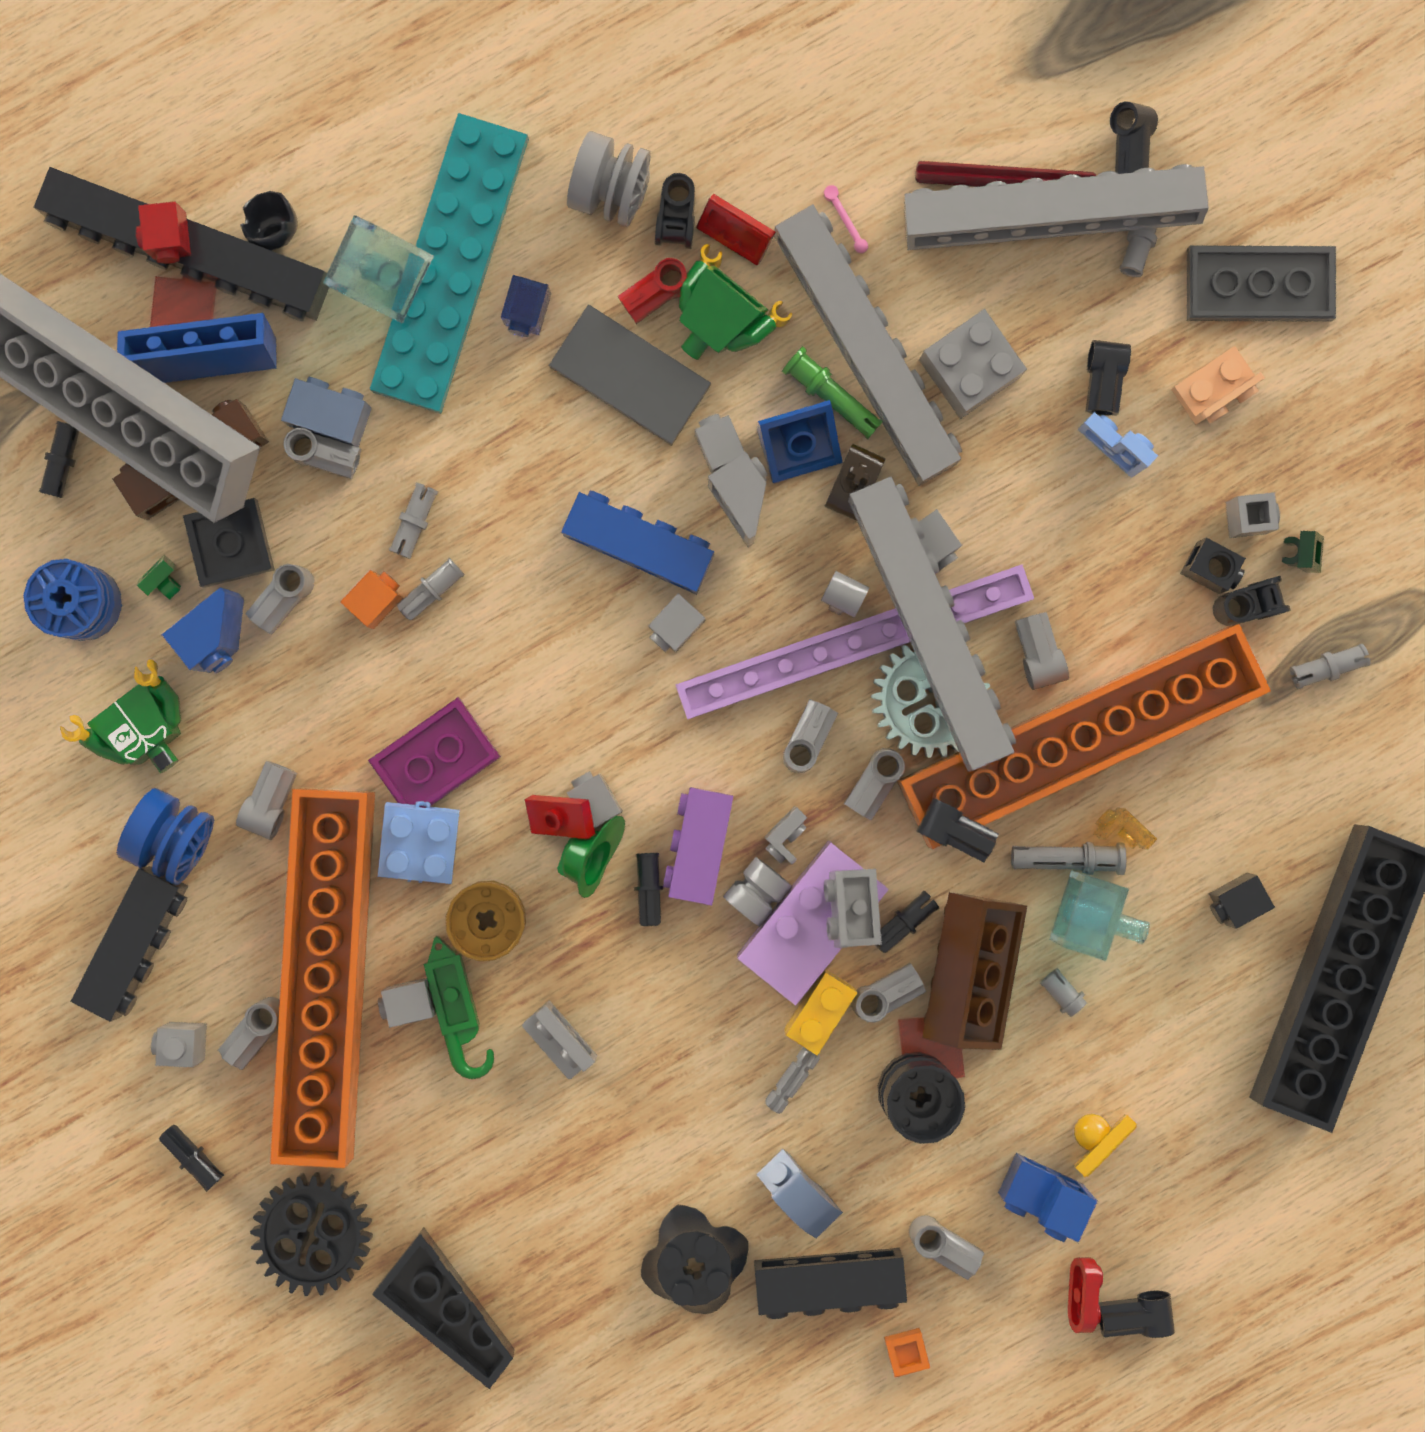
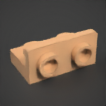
(1216, 385)

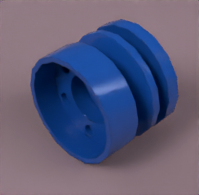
(93, 605)
(164, 835)

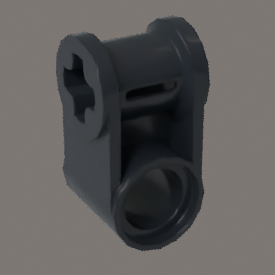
(676, 218)
(1255, 601)

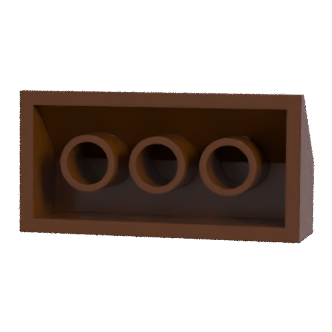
(974, 972)

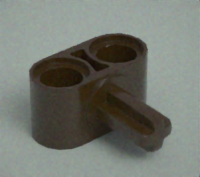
(858, 471)

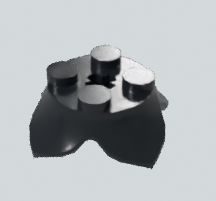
(688, 1235)

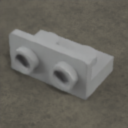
(559, 1040)

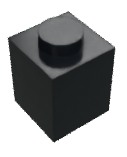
(1240, 901)

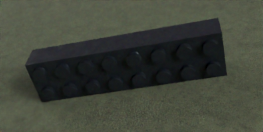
(1342, 978)

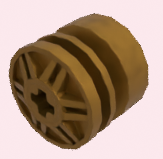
(464, 924)

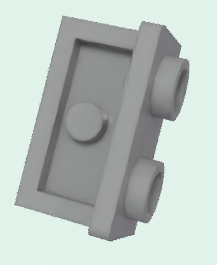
(854, 908)

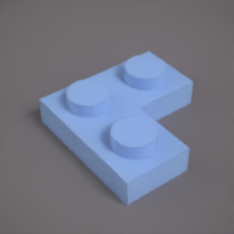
(1129, 452)

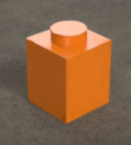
(373, 598)

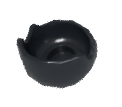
(269, 220)

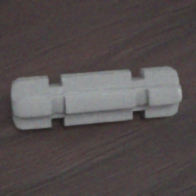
(791, 1080)

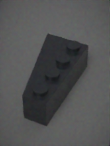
(444, 1310)

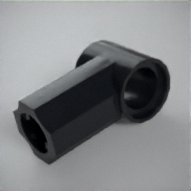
(1132, 138)
(1107, 366)
(950, 828)
(1145, 1315)

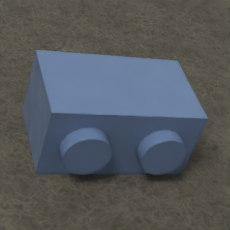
(326, 411)

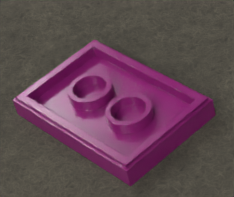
(435, 756)

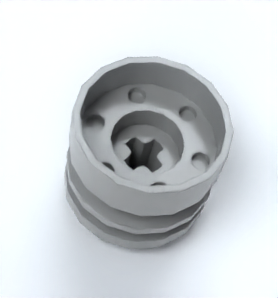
(609, 179)

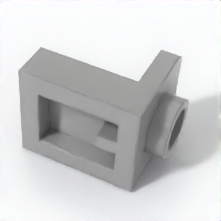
(789, 828)

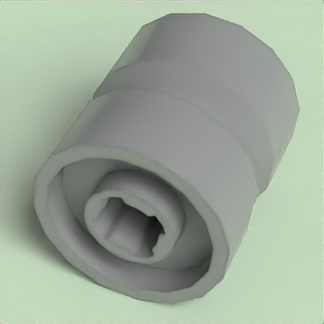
(757, 891)

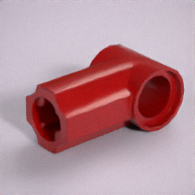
(650, 292)

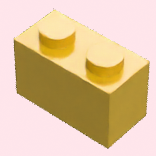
(820, 1011)

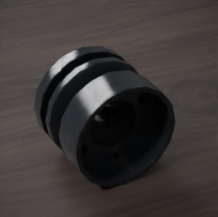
(935, 1111)

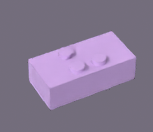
(793, 940)

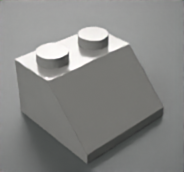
(740, 492)

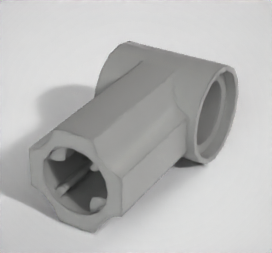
(324, 454)
(844, 594)
(278, 600)
(1042, 661)
(810, 734)
(874, 787)
(264, 810)
(891, 992)
(250, 1034)
(946, 1248)

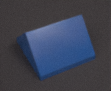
(800, 441)

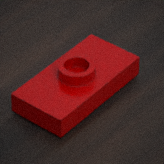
(735, 229)
(560, 816)

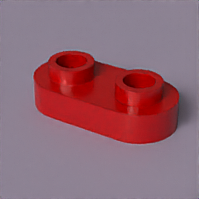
(1083, 1296)

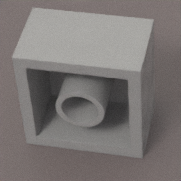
(972, 363)

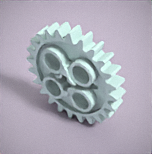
(891, 706)

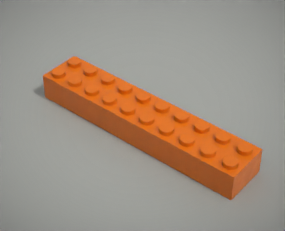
(1096, 730)
(322, 978)

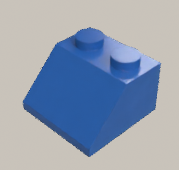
(209, 632)

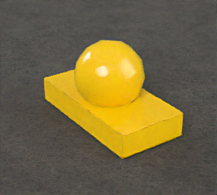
(1095, 1135)

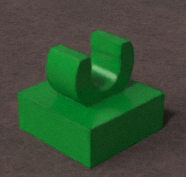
(160, 577)

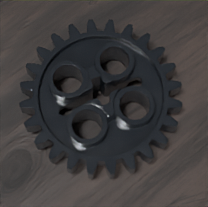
(281, 1222)

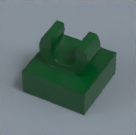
(1309, 551)

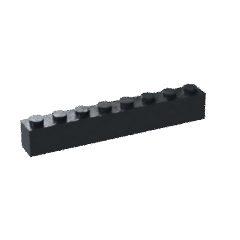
(214, 254)

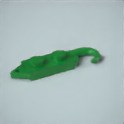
(454, 1007)

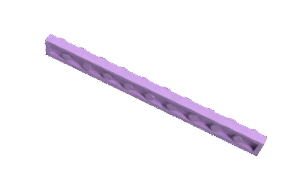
(842, 646)

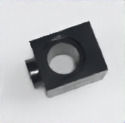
(1198, 570)

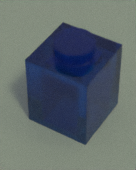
(525, 306)

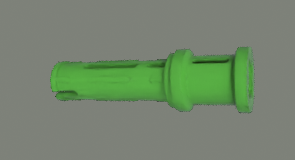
(818, 381)

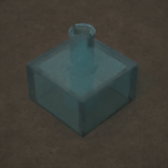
(378, 269)
(1093, 915)

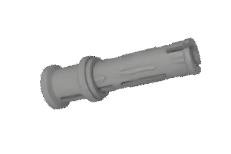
(1084, 858)

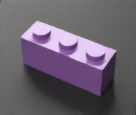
(698, 845)

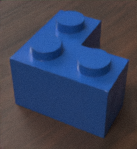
(1053, 1197)

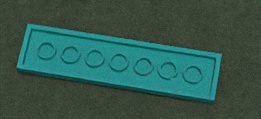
(461, 236)

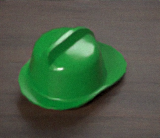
(586, 859)

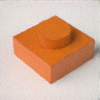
(907, 1352)

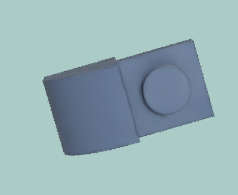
(798, 1195)

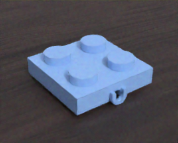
(418, 842)

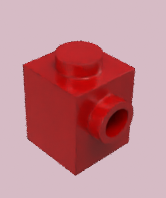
(163, 232)

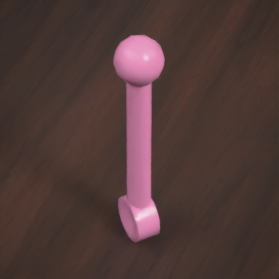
(831, 194)

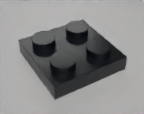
(230, 547)

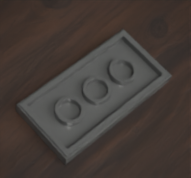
(1261, 283)
(630, 374)

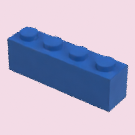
(202, 348)
(638, 542)

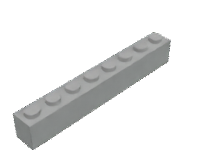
(1055, 207)
(867, 345)
(931, 624)

